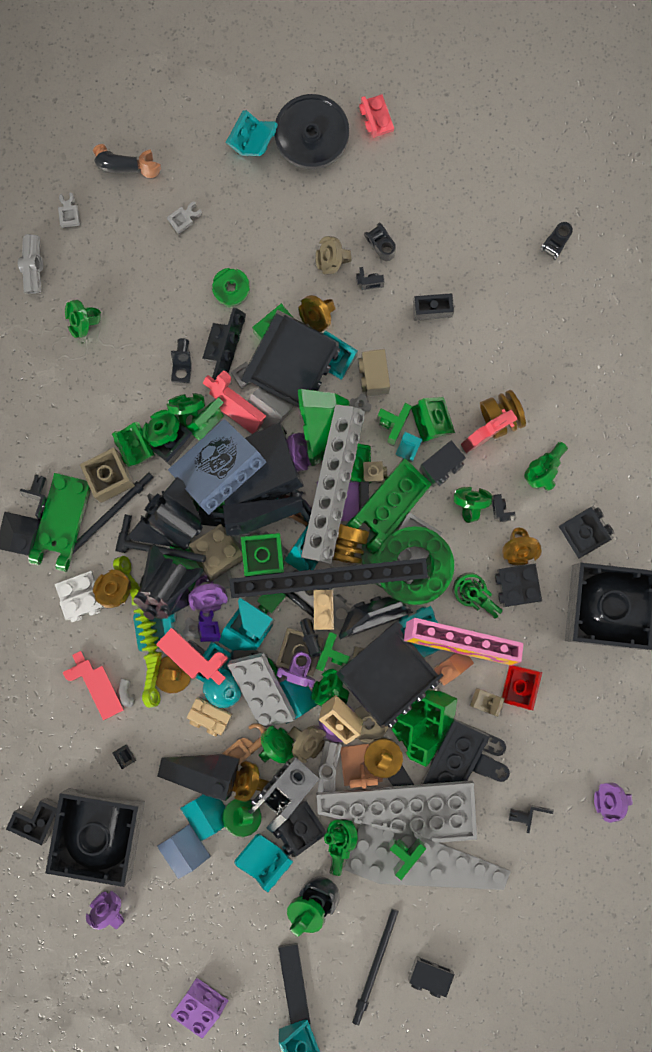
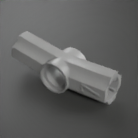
(31, 264)
(329, 758)

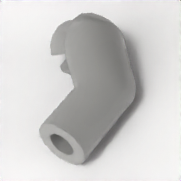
(123, 695)

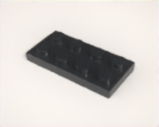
(456, 754)

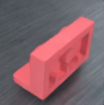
(377, 115)

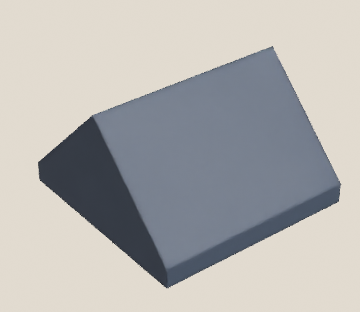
(184, 851)

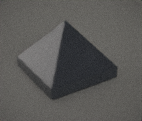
(124, 756)

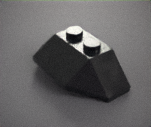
(373, 614)

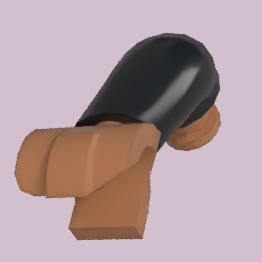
(113, 163)

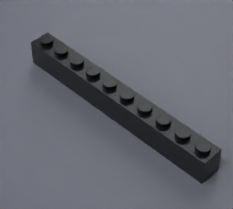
(329, 578)

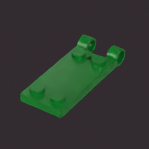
(391, 502)
(61, 520)

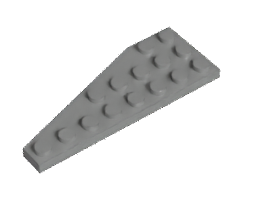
(425, 810)
(436, 867)

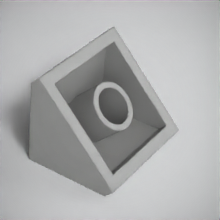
(271, 405)

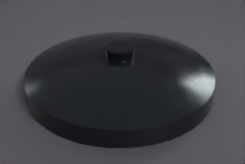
(311, 131)

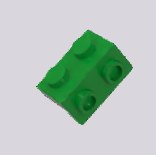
(132, 445)

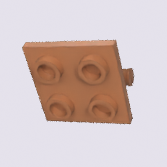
(354, 768)

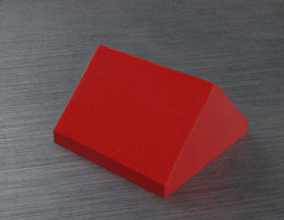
(521, 687)

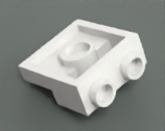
(78, 597)

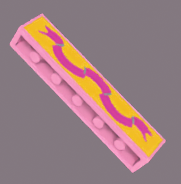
(463, 641)

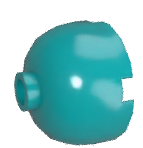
(225, 694)

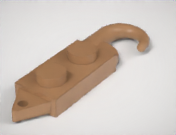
(244, 747)

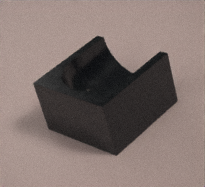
(610, 606)
(94, 838)

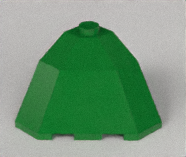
(317, 413)
(425, 725)

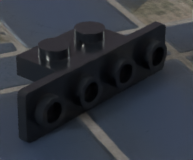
(223, 342)

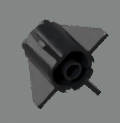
(169, 518)
(164, 586)

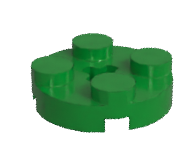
(231, 276)
(155, 434)

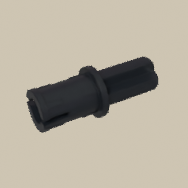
(310, 637)

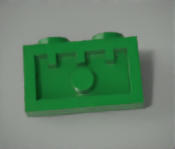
(206, 419)

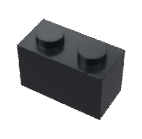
(433, 306)
(430, 977)

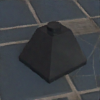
(18, 533)

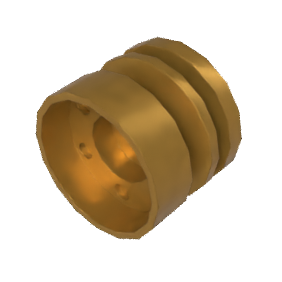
(491, 409)
(347, 544)

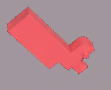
(234, 405)
(486, 432)
(190, 659)
(97, 684)

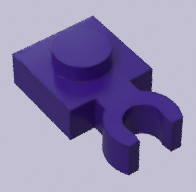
(207, 628)

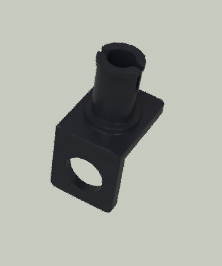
(181, 361)
(35, 493)
(526, 817)

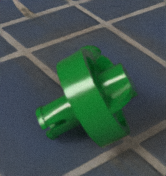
(536, 472)
(475, 593)
(340, 843)

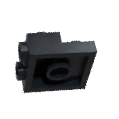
(587, 531)
(518, 585)
(300, 830)

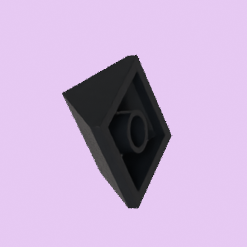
(173, 449)

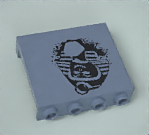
(217, 466)

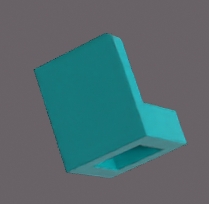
(408, 446)

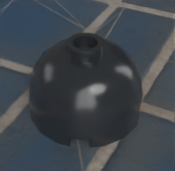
(323, 892)

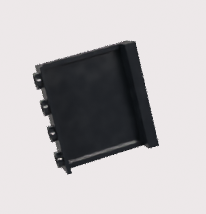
(290, 358)
(276, 476)
(388, 676)

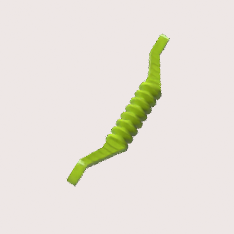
(153, 658)

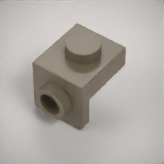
(374, 471)
(487, 702)

